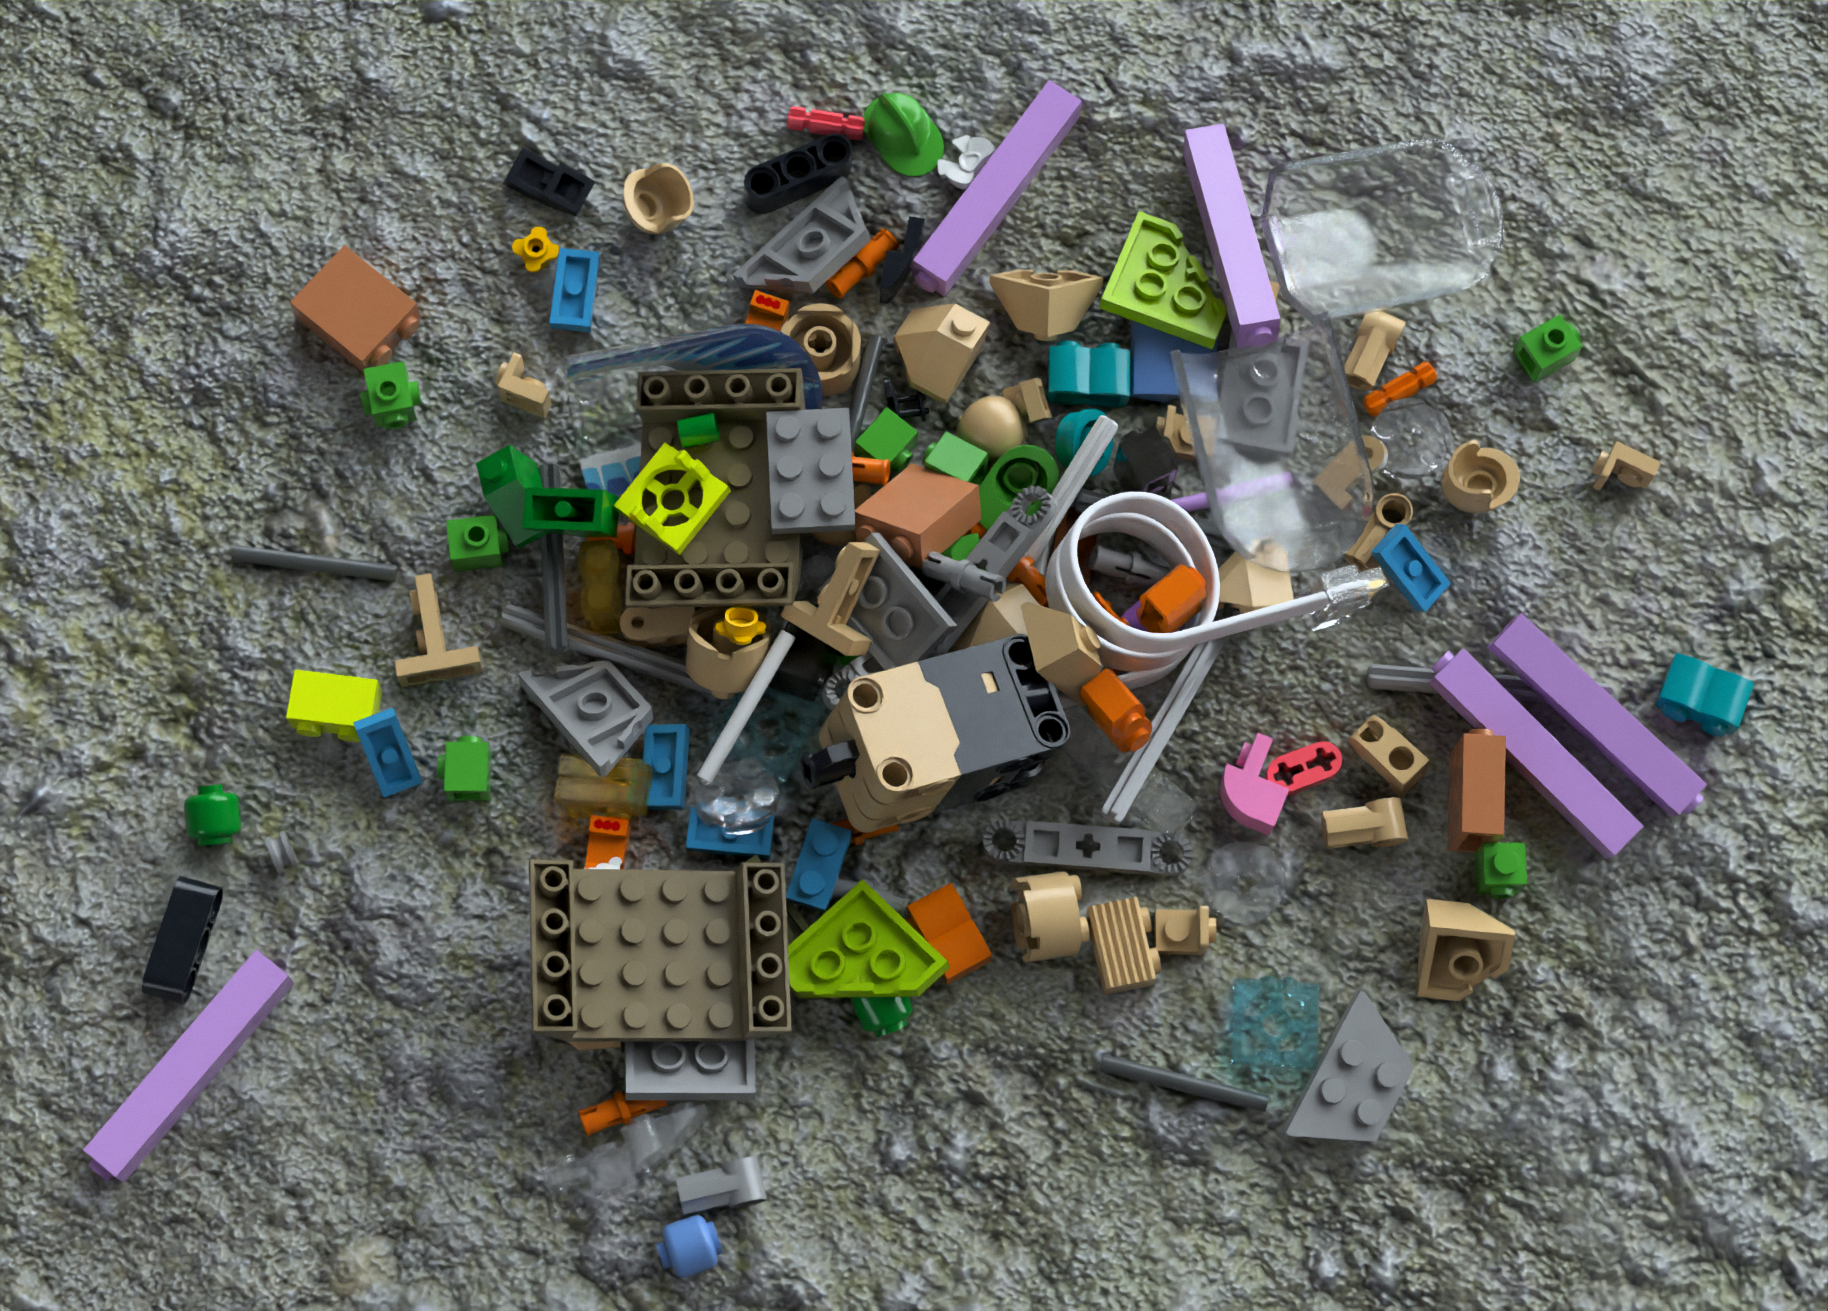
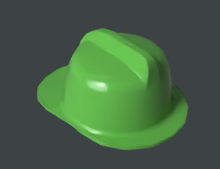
(903, 134)
(1011, 473)

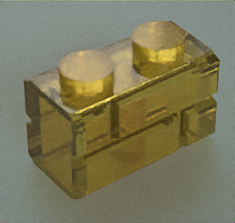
(617, 794)

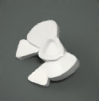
(974, 154)

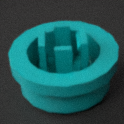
(1072, 433)

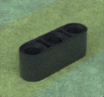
(808, 158)
(182, 940)

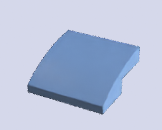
(1150, 363)

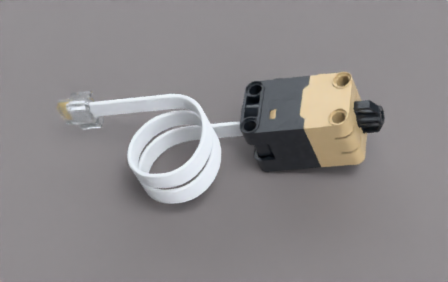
(976, 718)

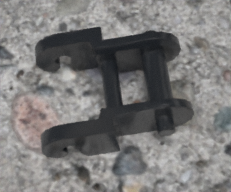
(892, 399)

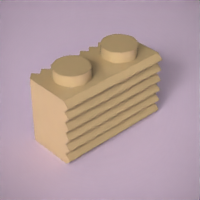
(1122, 946)

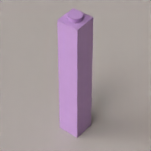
(995, 189)
(1231, 236)
(1598, 717)
(1535, 753)
(187, 1068)

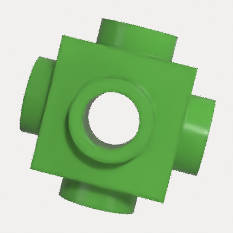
(390, 395)

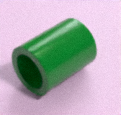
(698, 430)

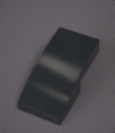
(548, 183)
(899, 265)

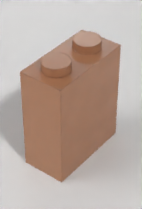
(356, 310)
(919, 513)
(1476, 790)

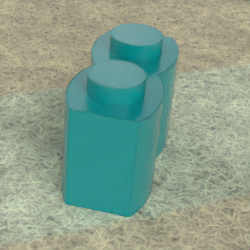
(1088, 374)
(1703, 695)

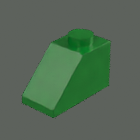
(503, 487)
(571, 512)

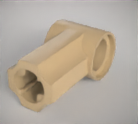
(1374, 342)
(1376, 530)
(1375, 823)

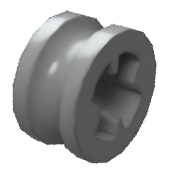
(281, 851)

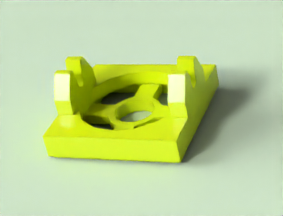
(677, 536)

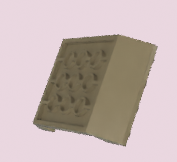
(734, 553)
(658, 953)

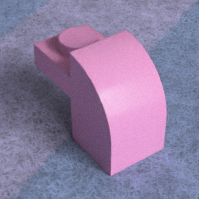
(1246, 795)

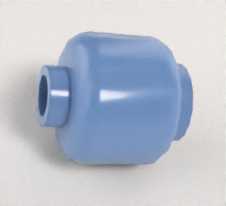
(689, 1246)

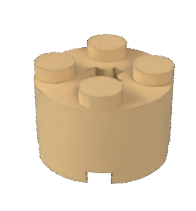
(829, 329)
(717, 661)
(1048, 916)

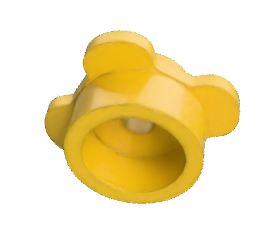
(536, 260)
(740, 625)

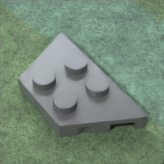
(810, 245)
(592, 709)
(1353, 1080)

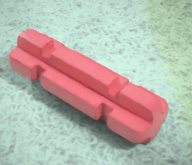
(825, 123)

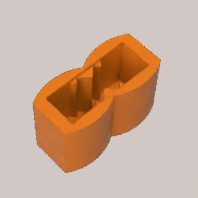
(1172, 600)
(1116, 711)
(950, 930)

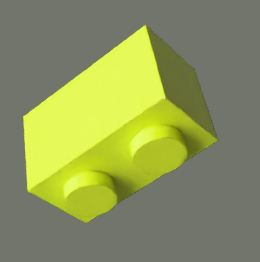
(331, 703)

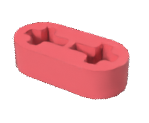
(1299, 760)

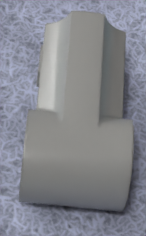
(731, 1185)

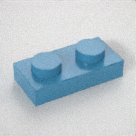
(574, 290)
(1410, 567)
(388, 752)
(667, 753)
(715, 840)
(819, 865)

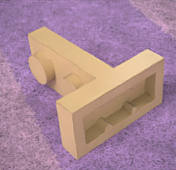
(837, 602)
(438, 663)

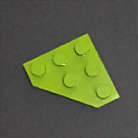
(1163, 284)
(862, 952)

